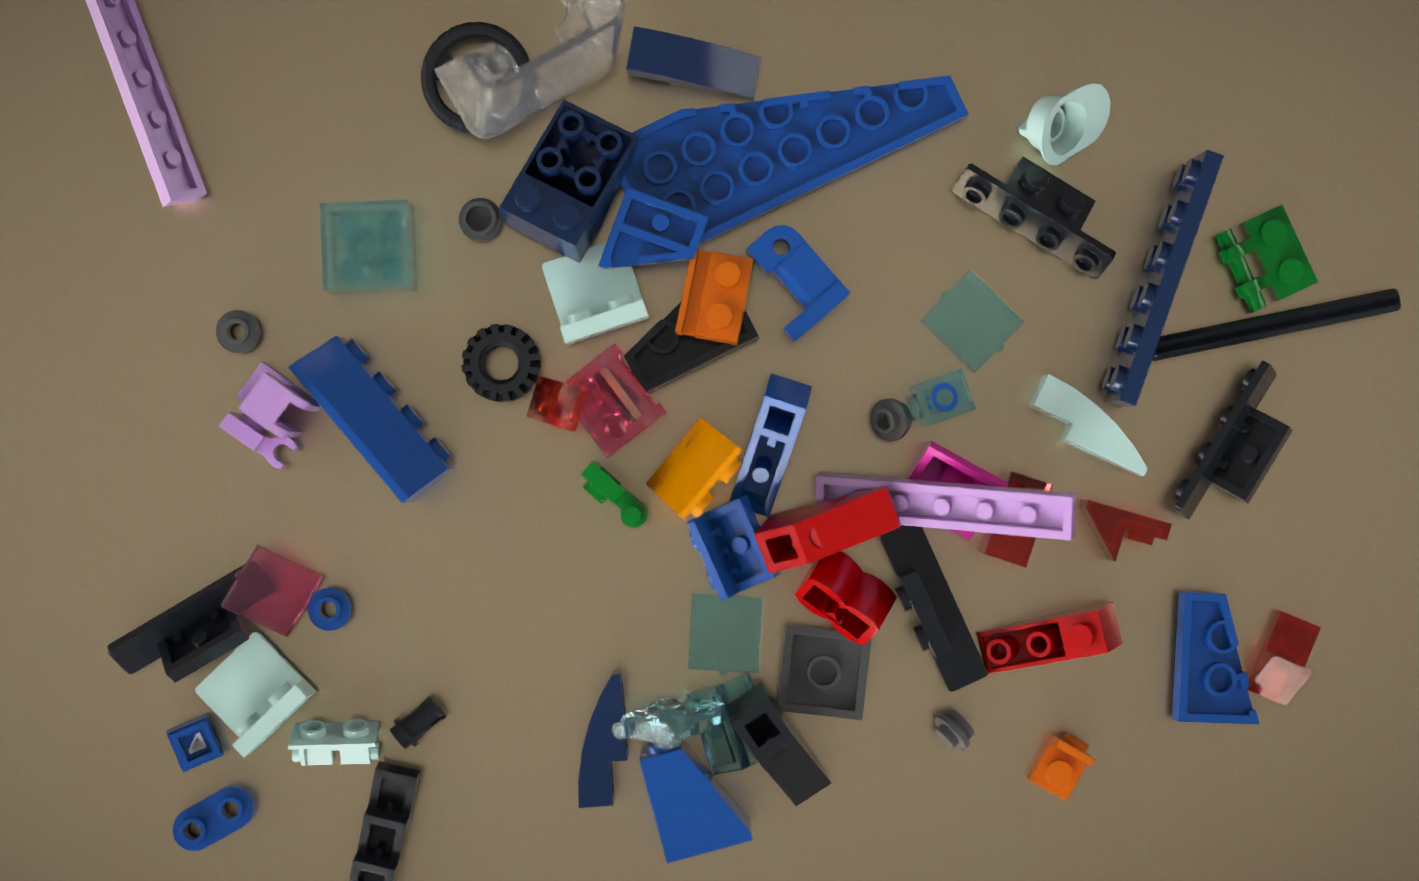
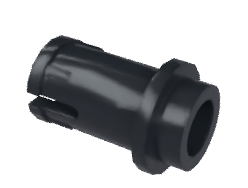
(417, 723)

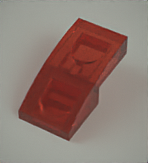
(557, 403)

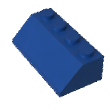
(372, 418)

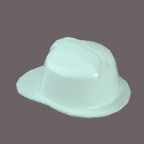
(1067, 122)

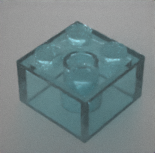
(368, 246)

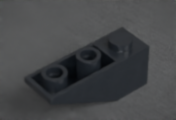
(776, 744)

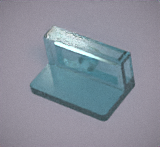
(722, 743)

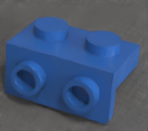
(730, 548)

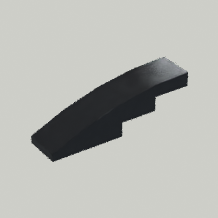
(385, 823)

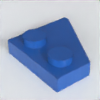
(651, 232)

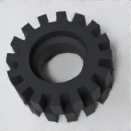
(477, 351)

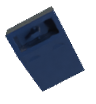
(569, 181)

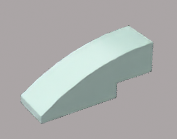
(1086, 425)

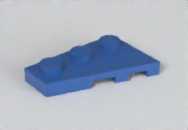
(1207, 663)

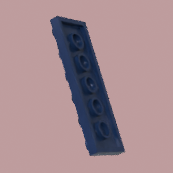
(1165, 269)

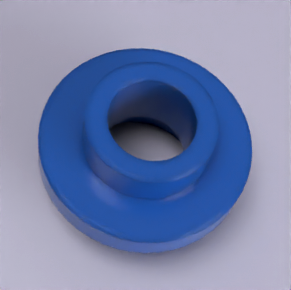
(342, 604)

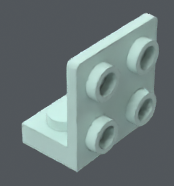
(593, 298)
(254, 692)

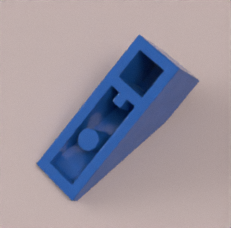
(771, 442)

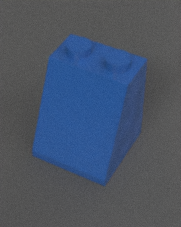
(690, 804)

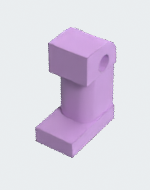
(268, 395)

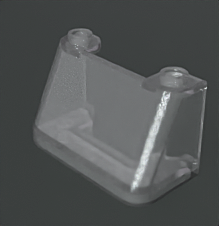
(498, 95)

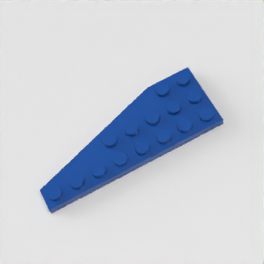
(765, 153)

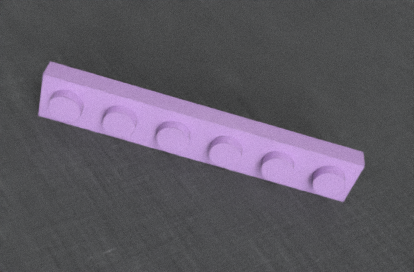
(147, 100)
(964, 505)

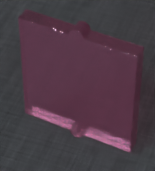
(271, 590)

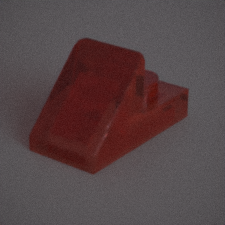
(1110, 524)
(1283, 658)

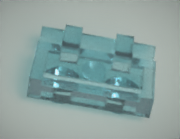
(670, 721)

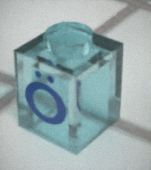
(940, 398)

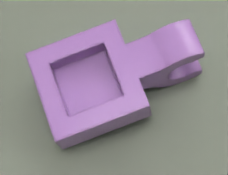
(253, 436)

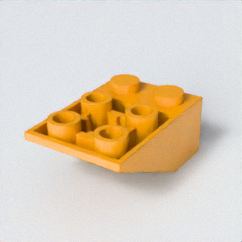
(694, 468)

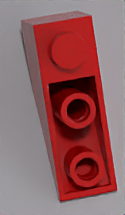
(825, 528)
(1051, 638)

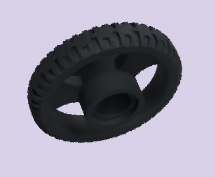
(439, 54)

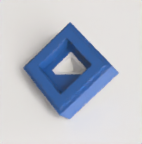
(194, 742)

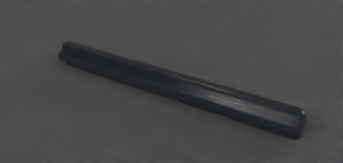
(1277, 323)

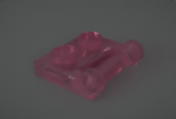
(603, 411)

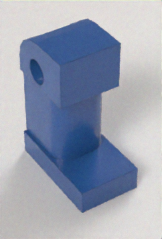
(801, 274)

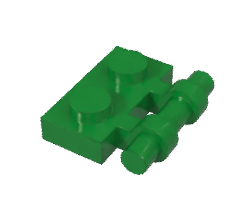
(1277, 254)
(605, 486)

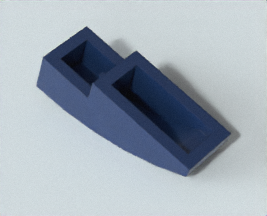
(692, 63)
(602, 747)

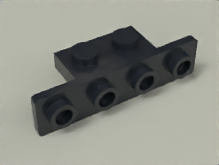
(1040, 210)
(1241, 449)
(934, 607)
(184, 635)

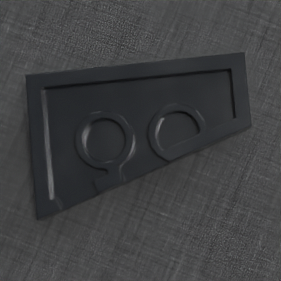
(666, 357)

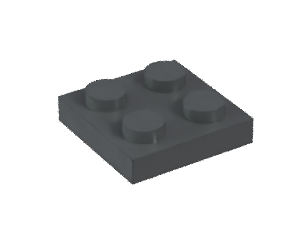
(822, 673)

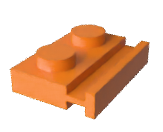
(715, 297)

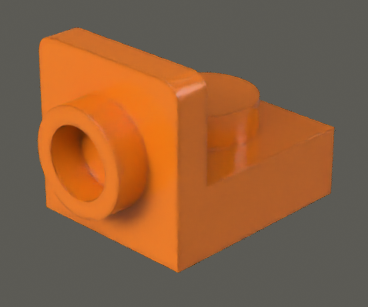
(1061, 765)

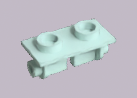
(315, 741)

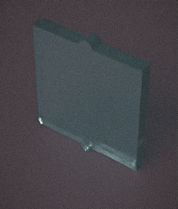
(972, 321)
(725, 633)

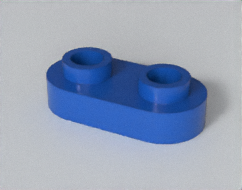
(213, 819)

